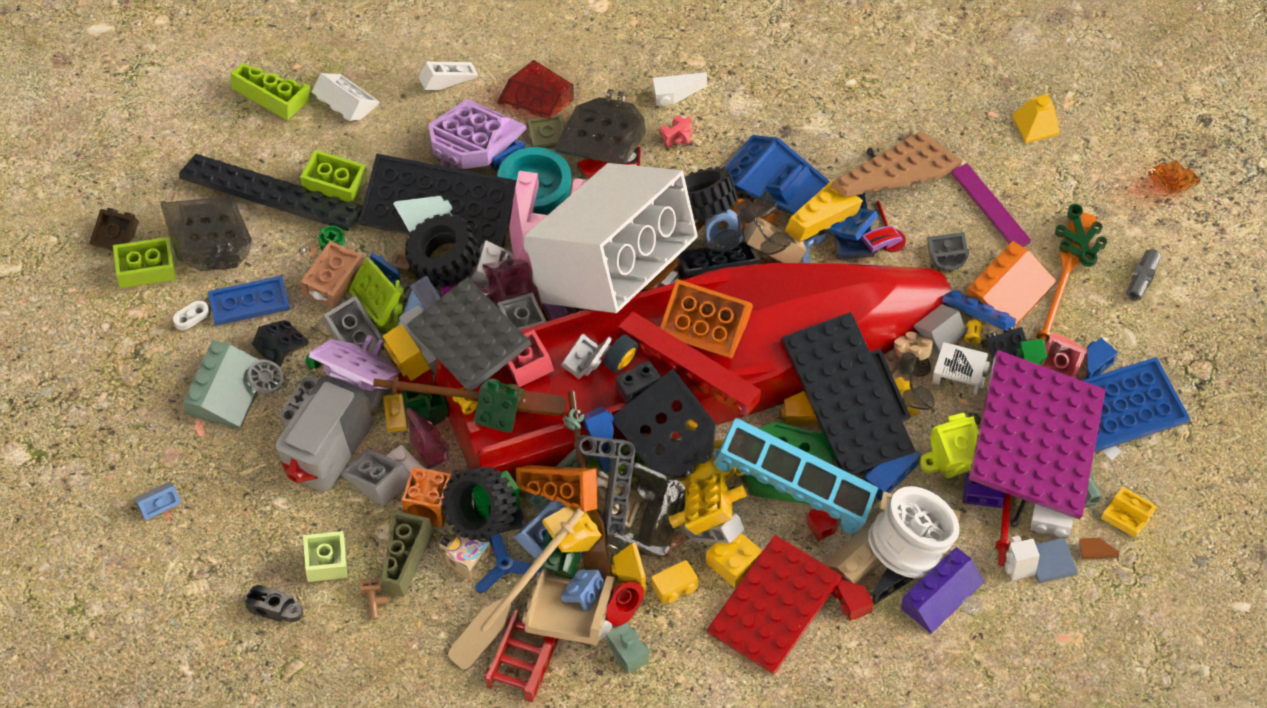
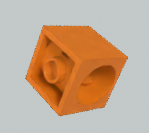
(425, 495)

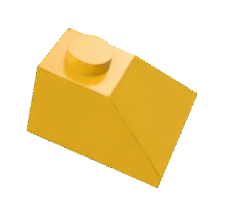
(1036, 119)
(628, 566)

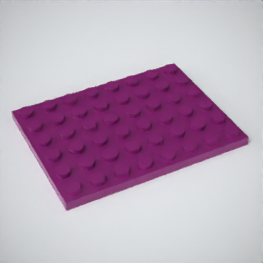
(1037, 435)

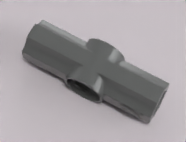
(1143, 275)

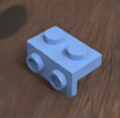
(584, 588)

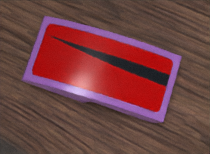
(881, 237)

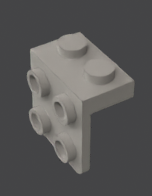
(585, 356)

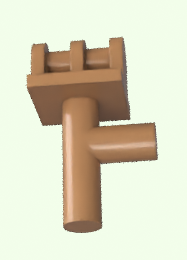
(371, 591)

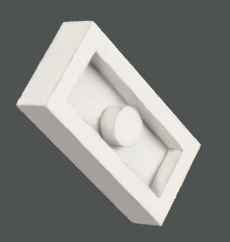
(402, 455)

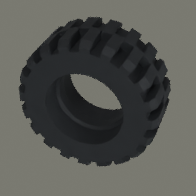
(433, 234)

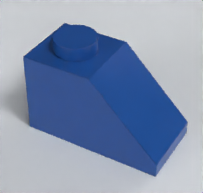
(1099, 357)

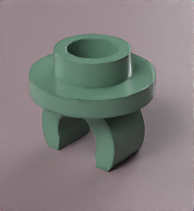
(571, 422)

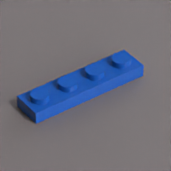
(979, 310)

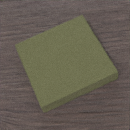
(545, 131)

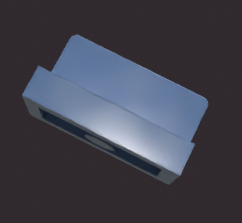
(157, 500)

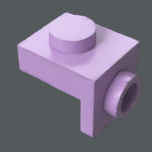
(555, 311)

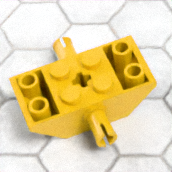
(707, 504)

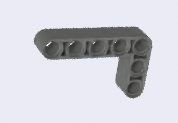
(614, 478)

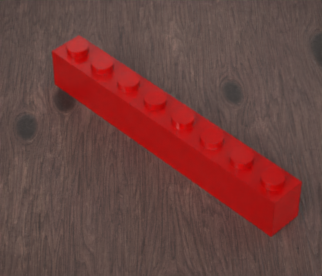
(691, 364)

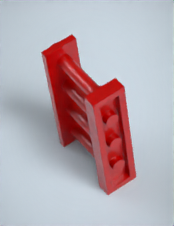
(537, 669)

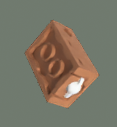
(331, 274)

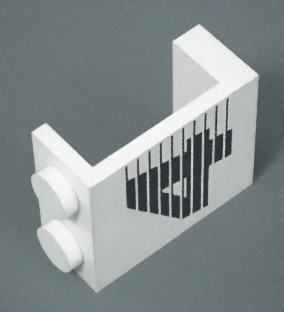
(961, 365)

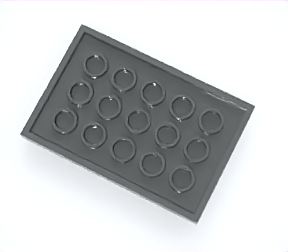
(468, 334)

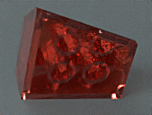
(537, 90)

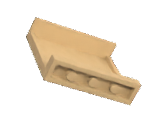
(566, 620)

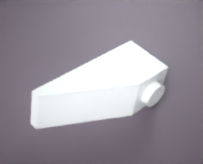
(445, 74)
(675, 88)

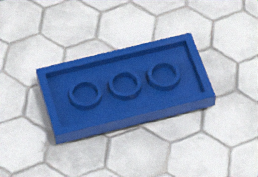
(248, 300)

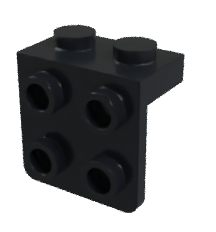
(276, 339)
(1005, 342)

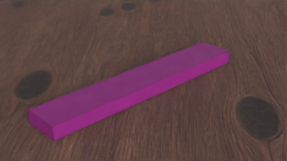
(990, 205)

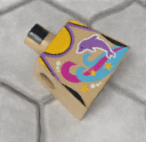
(465, 555)

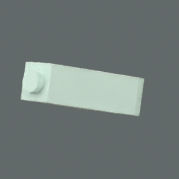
(416, 210)

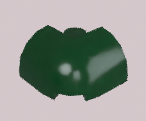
(426, 404)
(562, 563)

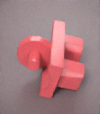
(679, 133)

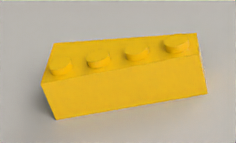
(822, 212)

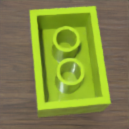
(334, 176)
(144, 262)

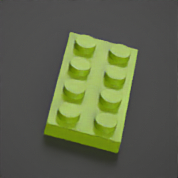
(374, 292)

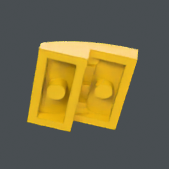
(1129, 512)

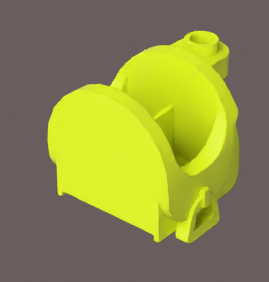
(951, 447)

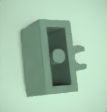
(627, 647)

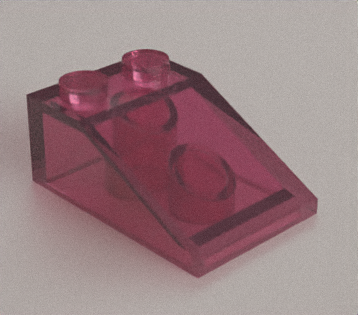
(426, 439)

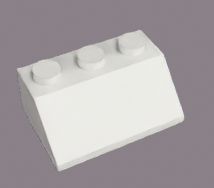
(344, 96)

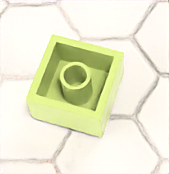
(325, 556)

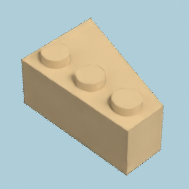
(754, 238)

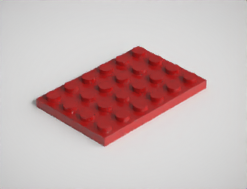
(774, 604)

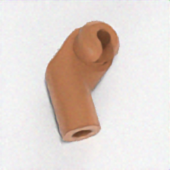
(677, 540)

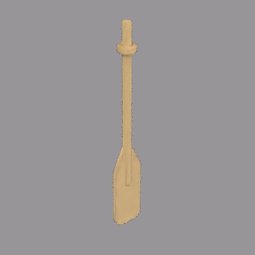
(493, 617)

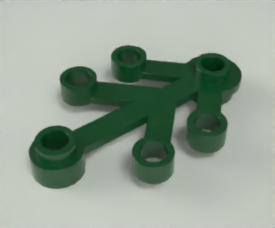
(1086, 256)

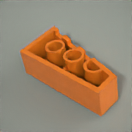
(564, 484)

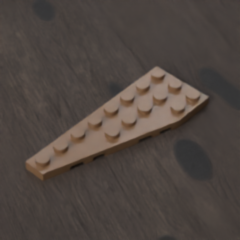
(906, 162)

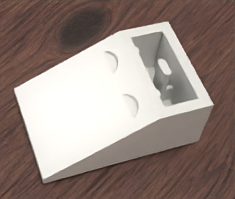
(488, 254)

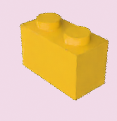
(674, 582)

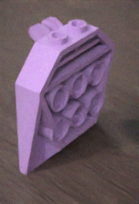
(471, 135)
(355, 363)

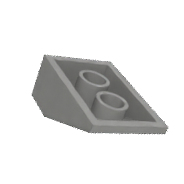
(351, 324)
(376, 476)

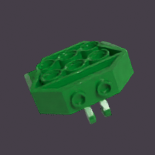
(801, 438)

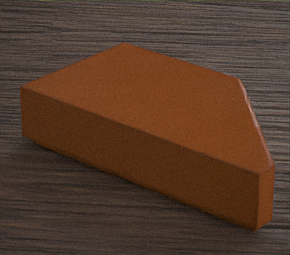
(1096, 549)

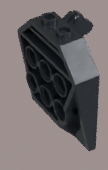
(694, 445)

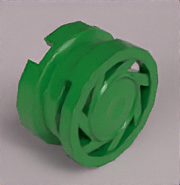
(333, 234)

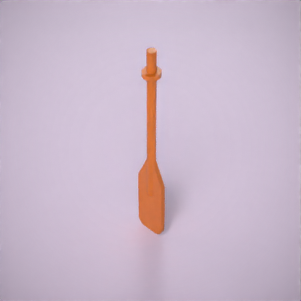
(1069, 262)

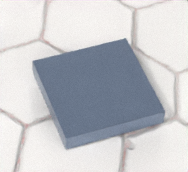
(1054, 561)

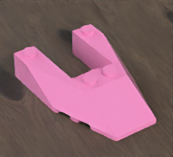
(522, 211)

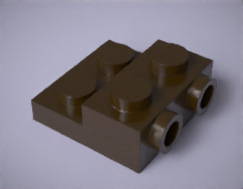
(113, 228)

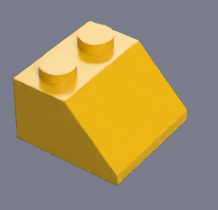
(585, 533)

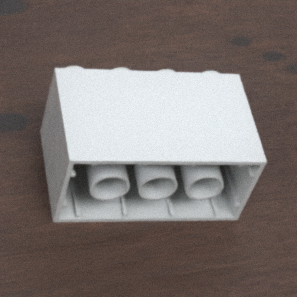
(611, 237)

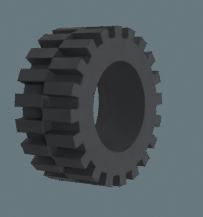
(710, 191)
(460, 506)

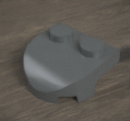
(948, 251)

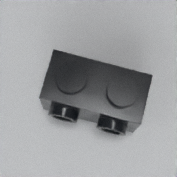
(635, 381)

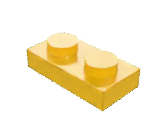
(394, 413)

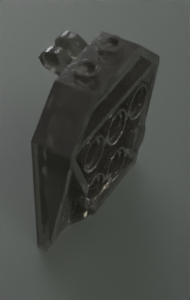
(603, 130)
(207, 232)

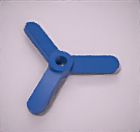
(499, 570)

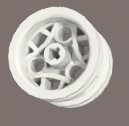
(913, 532)

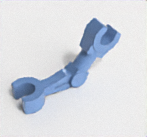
(816, 239)

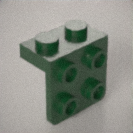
(498, 405)

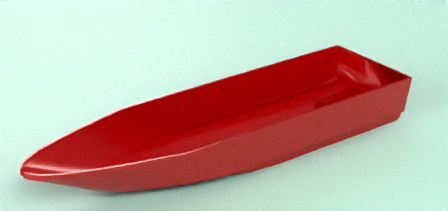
(784, 301)

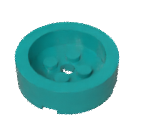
(552, 172)

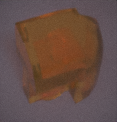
(1173, 178)

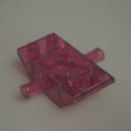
(509, 280)

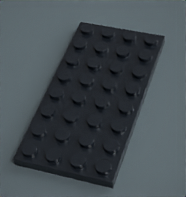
(475, 197)
(847, 394)

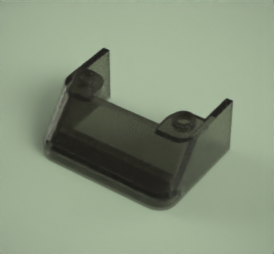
(664, 500)

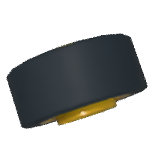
(620, 354)

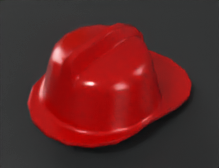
(624, 602)

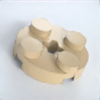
(915, 344)

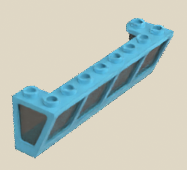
(797, 474)

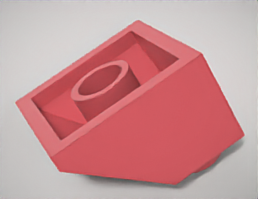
(1063, 355)

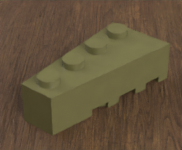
(404, 551)

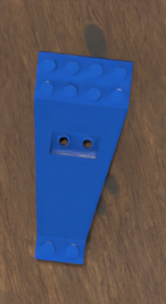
(774, 167)

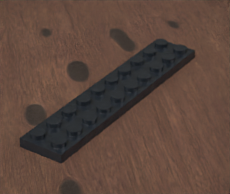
(270, 192)

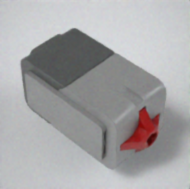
(322, 430)

